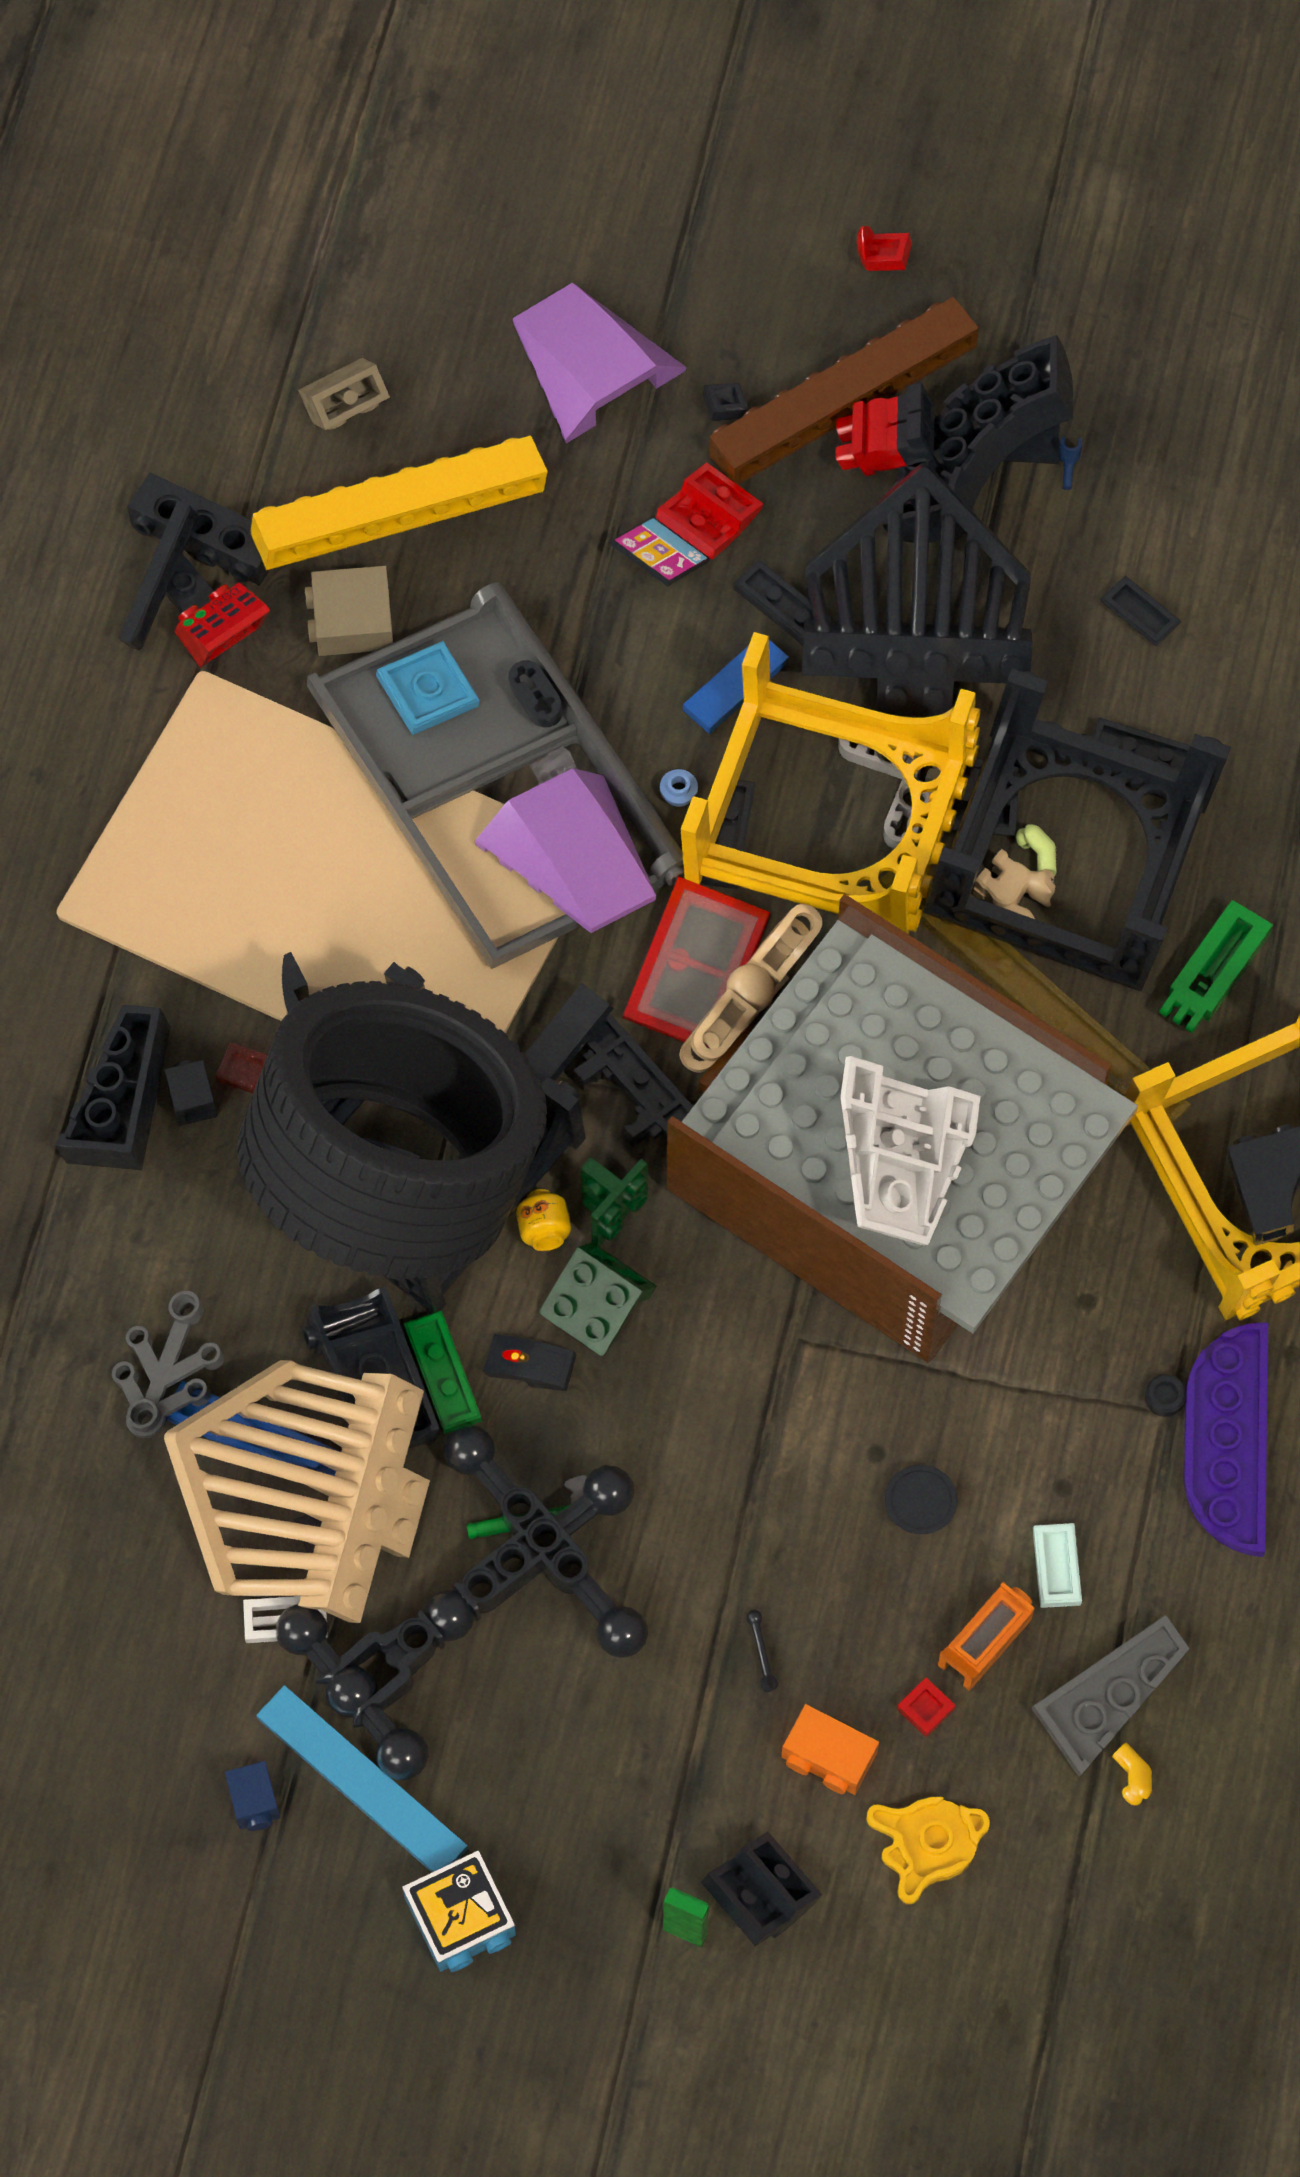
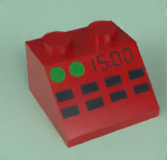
(221, 622)

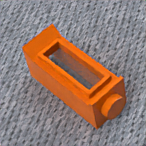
(988, 1634)

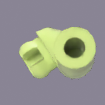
(1039, 841)

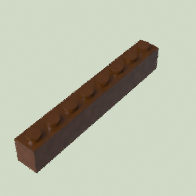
(813, 407)

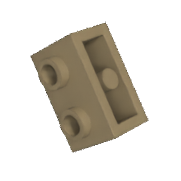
(344, 394)

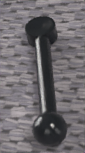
(768, 1681)

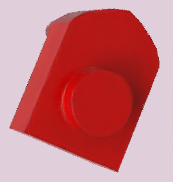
(883, 251)

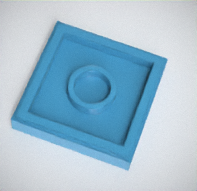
(427, 688)

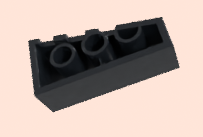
(119, 1102)

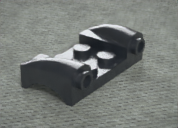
(368, 1339)

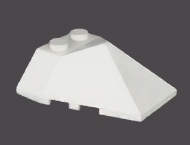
(903, 1148)

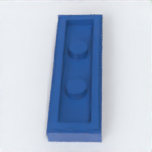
(724, 692)

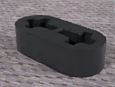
(542, 689)

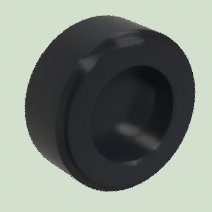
(1165, 1395)

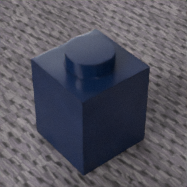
(252, 1796)

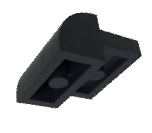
(762, 1889)

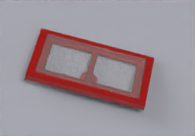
(692, 957)

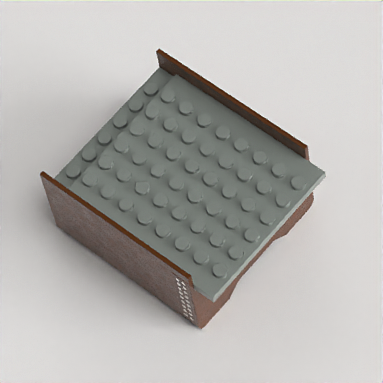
(771, 1143)

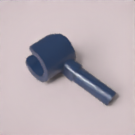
(1069, 457)

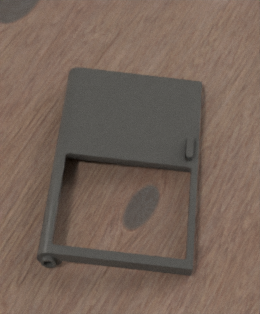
(477, 744)

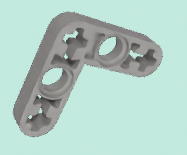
(861, 756)

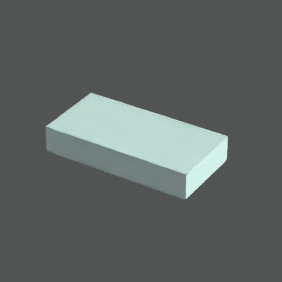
(1057, 1565)

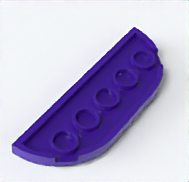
(1229, 1438)

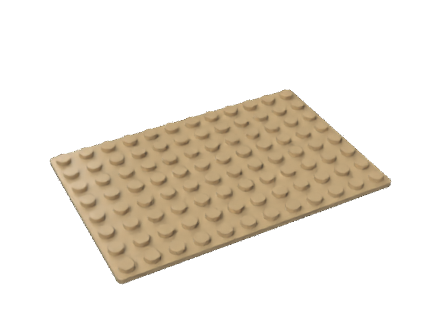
(271, 842)

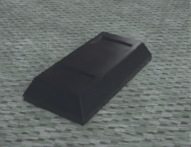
(1140, 610)

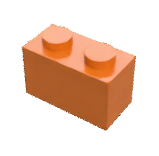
(829, 1751)

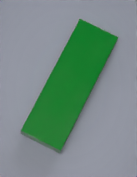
(442, 1372)
(685, 1917)

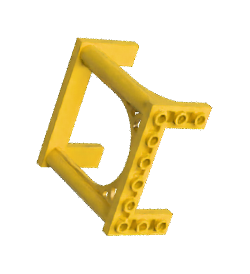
(938, 741)
(1157, 1089)

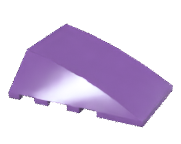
(587, 356)
(572, 848)

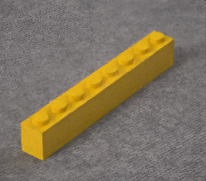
(398, 502)

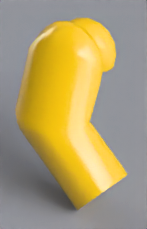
(1139, 1774)

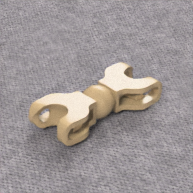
(750, 988)

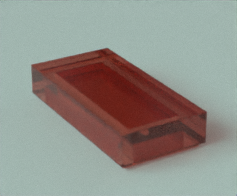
(240, 1067)

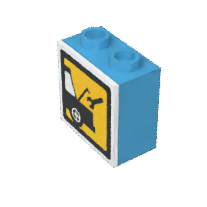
(460, 1912)

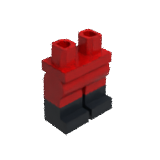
(888, 432)

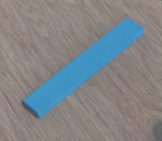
(361, 1781)

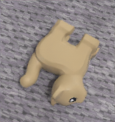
(1012, 883)

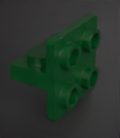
(612, 1198)

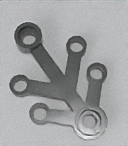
(166, 1370)

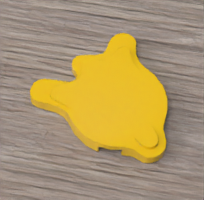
(929, 1841)

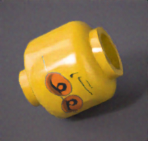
(543, 1220)

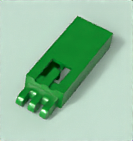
(1220, 959)

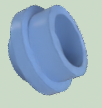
(678, 797)

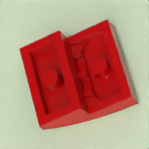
(709, 510)

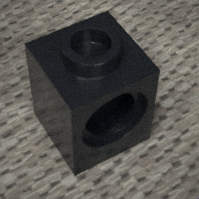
(190, 1092)

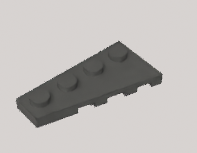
(1102, 1698)

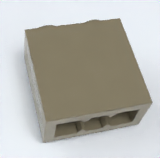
(349, 610)

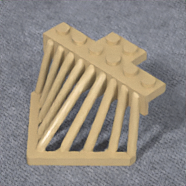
(370, 1498)

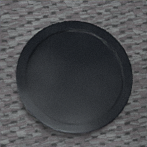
(921, 1499)

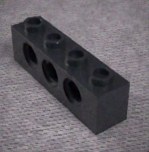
(227, 528)

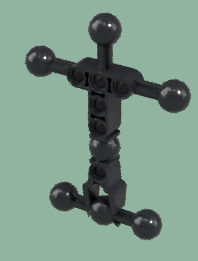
(451, 1613)

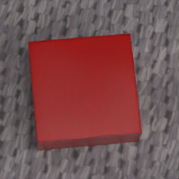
(926, 1707)

